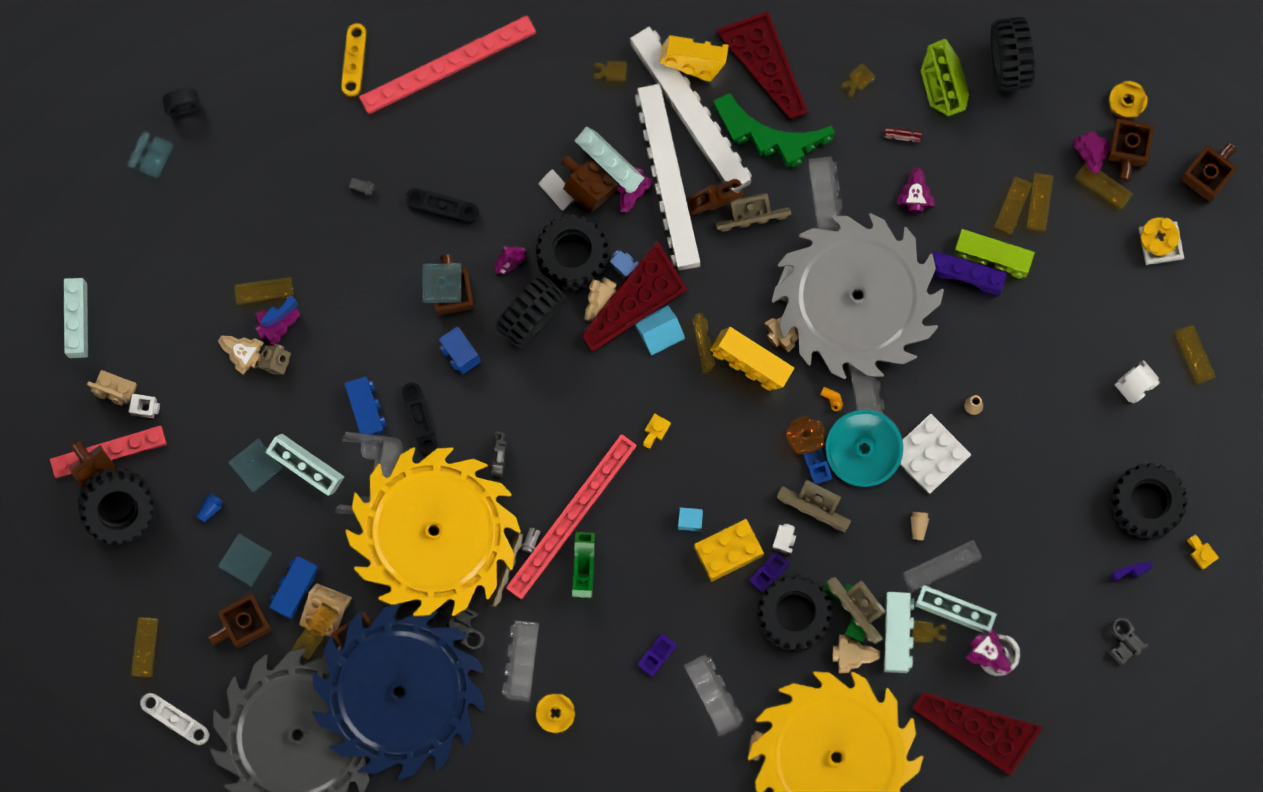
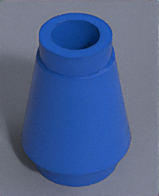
(209, 507)

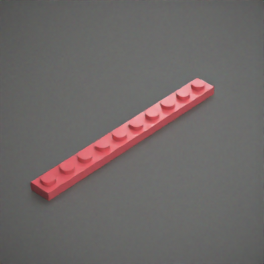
(447, 64)
(571, 517)

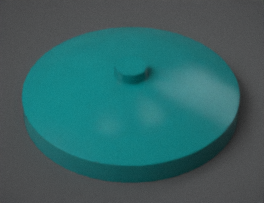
(864, 448)

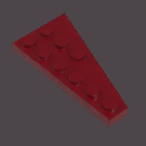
(761, 52)
(642, 292)
(987, 733)

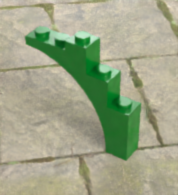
(765, 139)

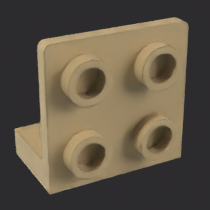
(113, 387)
(333, 598)

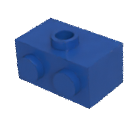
(459, 350)

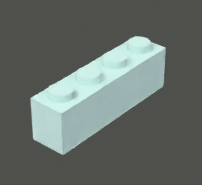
(609, 159)
(75, 318)
(305, 464)
(955, 609)
(898, 632)

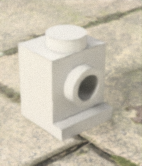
(139, 401)
(784, 539)

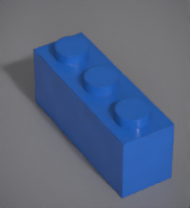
(365, 406)
(293, 587)

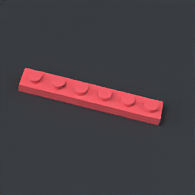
(116, 449)

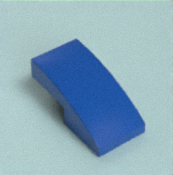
(274, 316)
(817, 466)

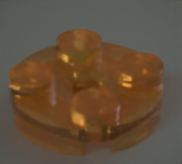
(810, 426)

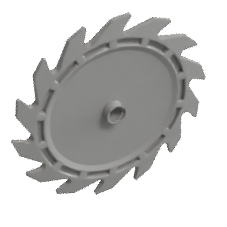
(865, 328)

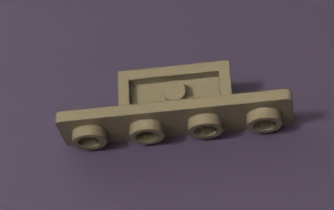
(751, 210)
(817, 503)
(503, 571)
(861, 605)

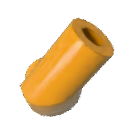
(834, 398)

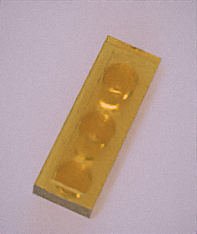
(1104, 186)
(1039, 202)
(1013, 206)
(264, 290)
(703, 342)
(1195, 354)
(316, 629)
(144, 647)

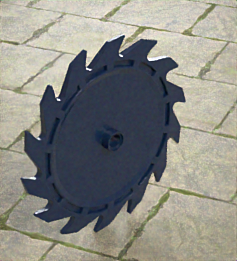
(404, 726)

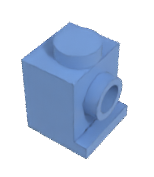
(622, 263)

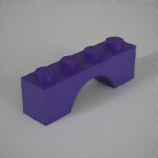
(983, 277)

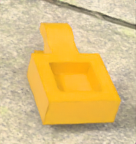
(657, 429)
(1203, 554)

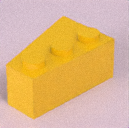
(693, 58)

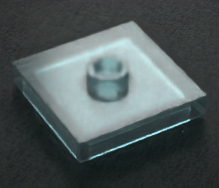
(441, 283)
(255, 465)
(245, 560)

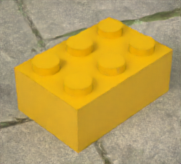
(728, 550)

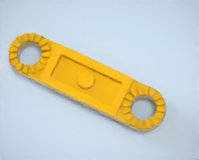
(354, 60)

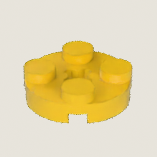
(1130, 110)
(1155, 246)
(543, 713)

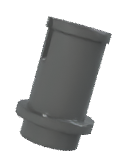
(362, 186)

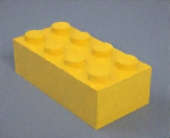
(751, 359)

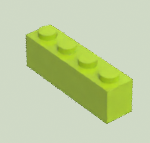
(994, 253)

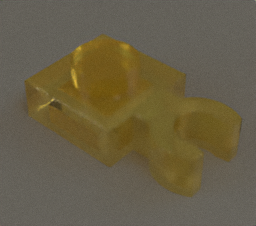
(614, 71)
(859, 78)
(925, 632)

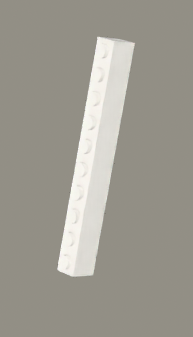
(690, 111)
(668, 177)

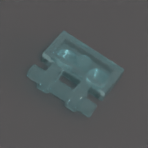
(155, 157)

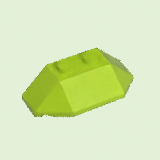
(944, 79)

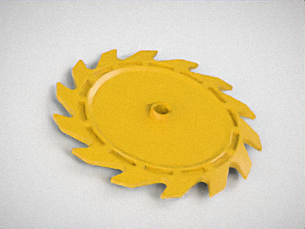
(428, 565)
(834, 722)

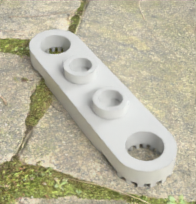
(174, 719)

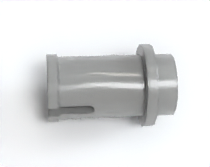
(530, 541)

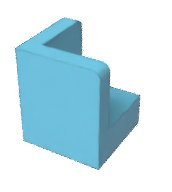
(690, 519)

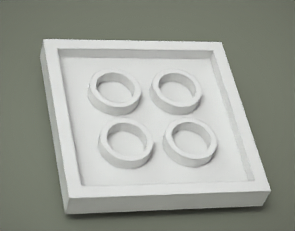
(931, 454)

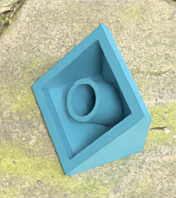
(660, 330)

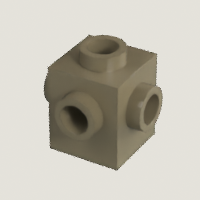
(274, 359)

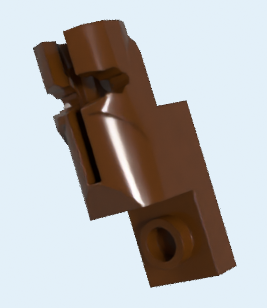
(713, 197)

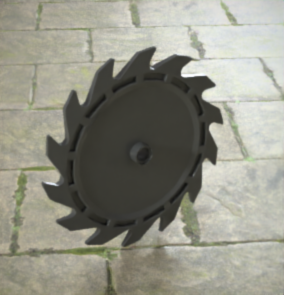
(263, 729)

